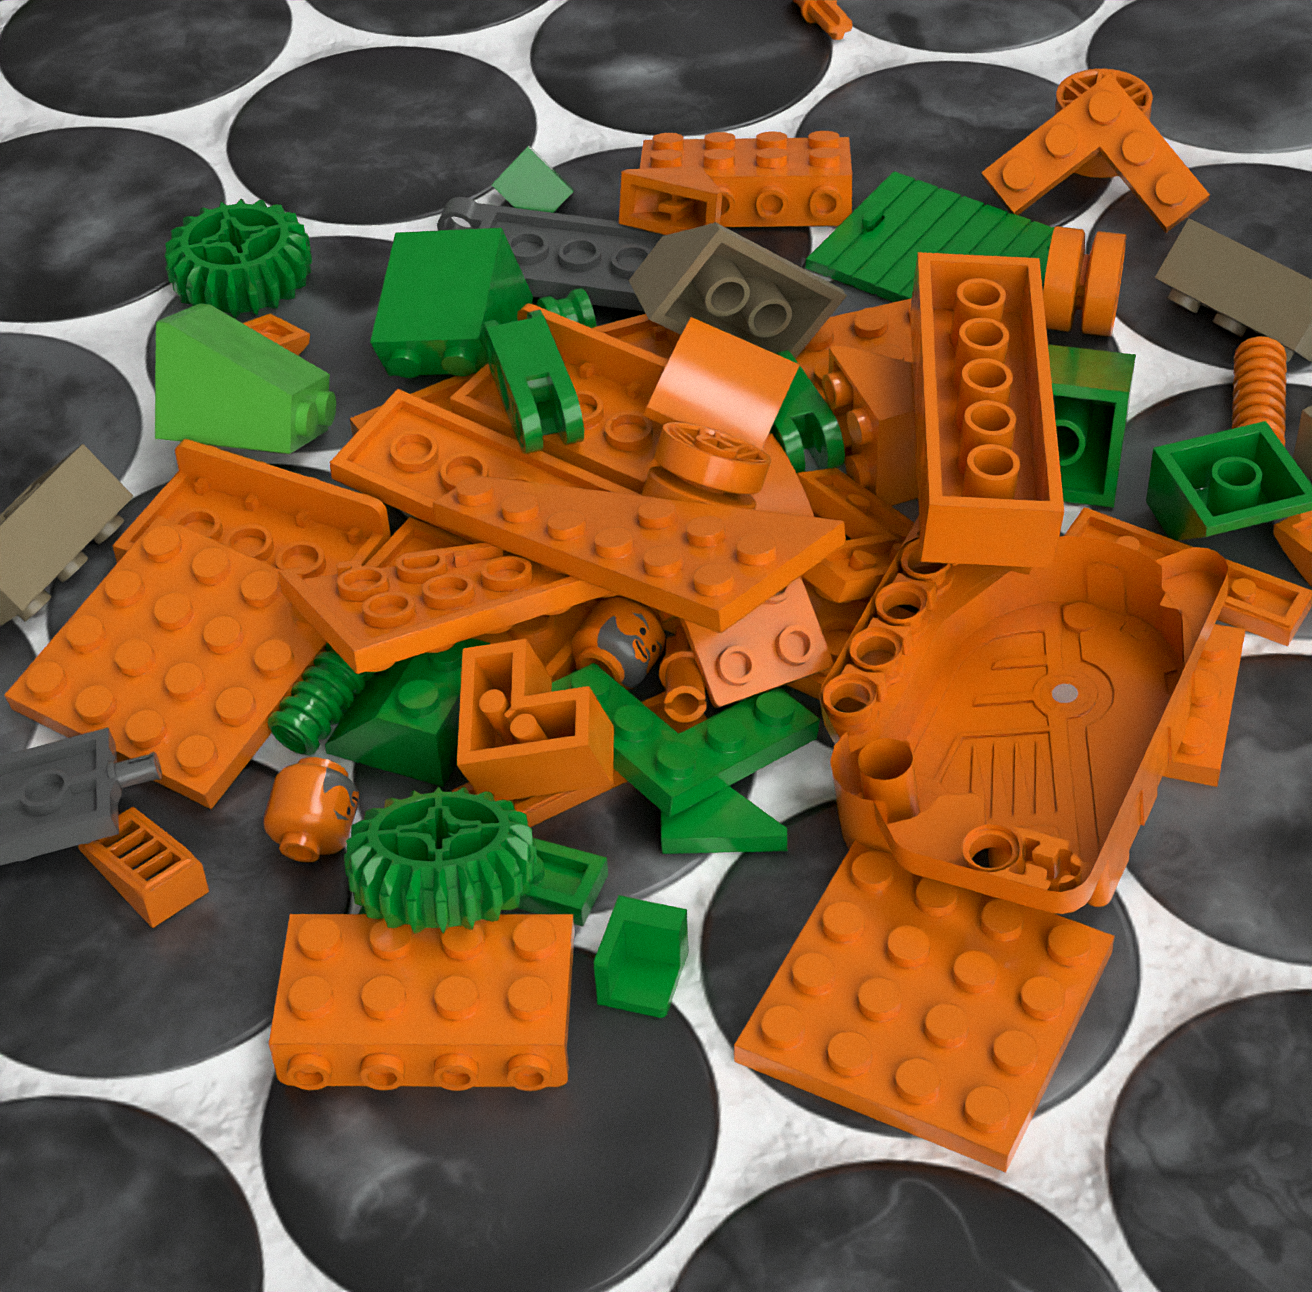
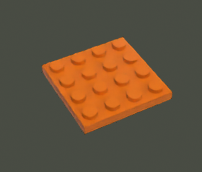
(176, 658)
(926, 1005)

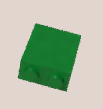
(440, 294)
(1091, 420)

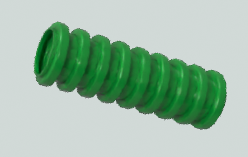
(316, 703)

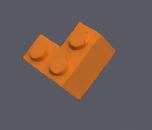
(522, 735)

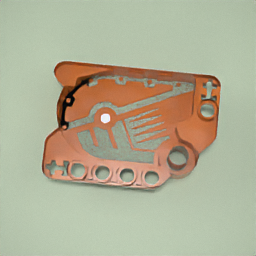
(1019, 715)

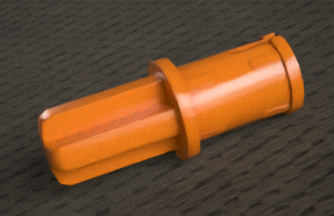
(827, 16)
(682, 680)

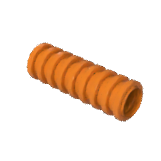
(1260, 385)

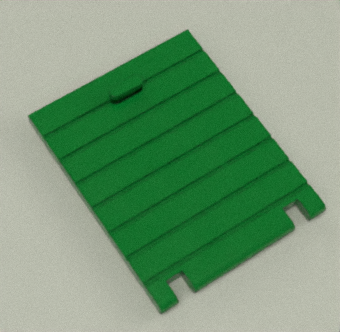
(904, 216)

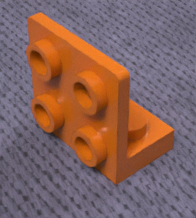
(762, 650)

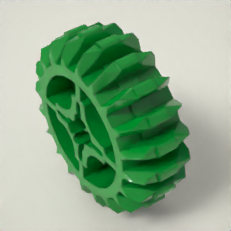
(238, 257)
(440, 859)

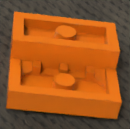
(721, 384)

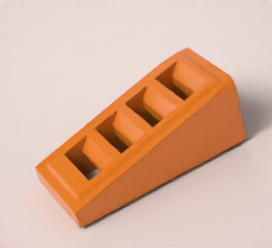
(166, 892)

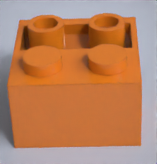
(876, 419)

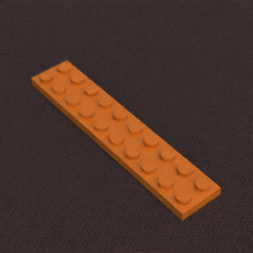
(421, 452)

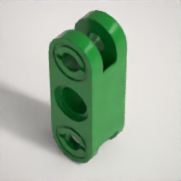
(532, 381)
(807, 424)

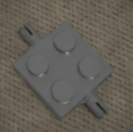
(65, 793)

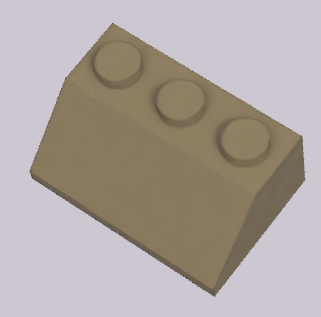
(1240, 287)
(733, 288)
(50, 527)

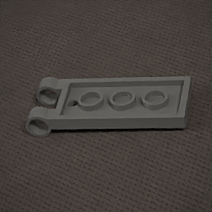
(564, 250)

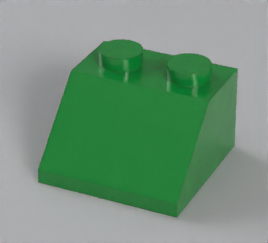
(1225, 482)
(407, 717)

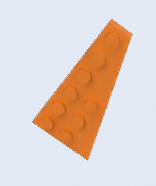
(665, 553)
(428, 601)

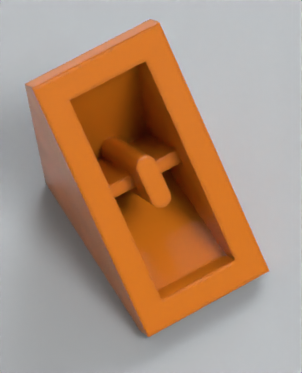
(668, 199)

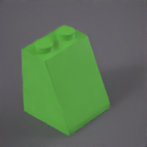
(235, 386)

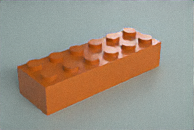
(984, 412)

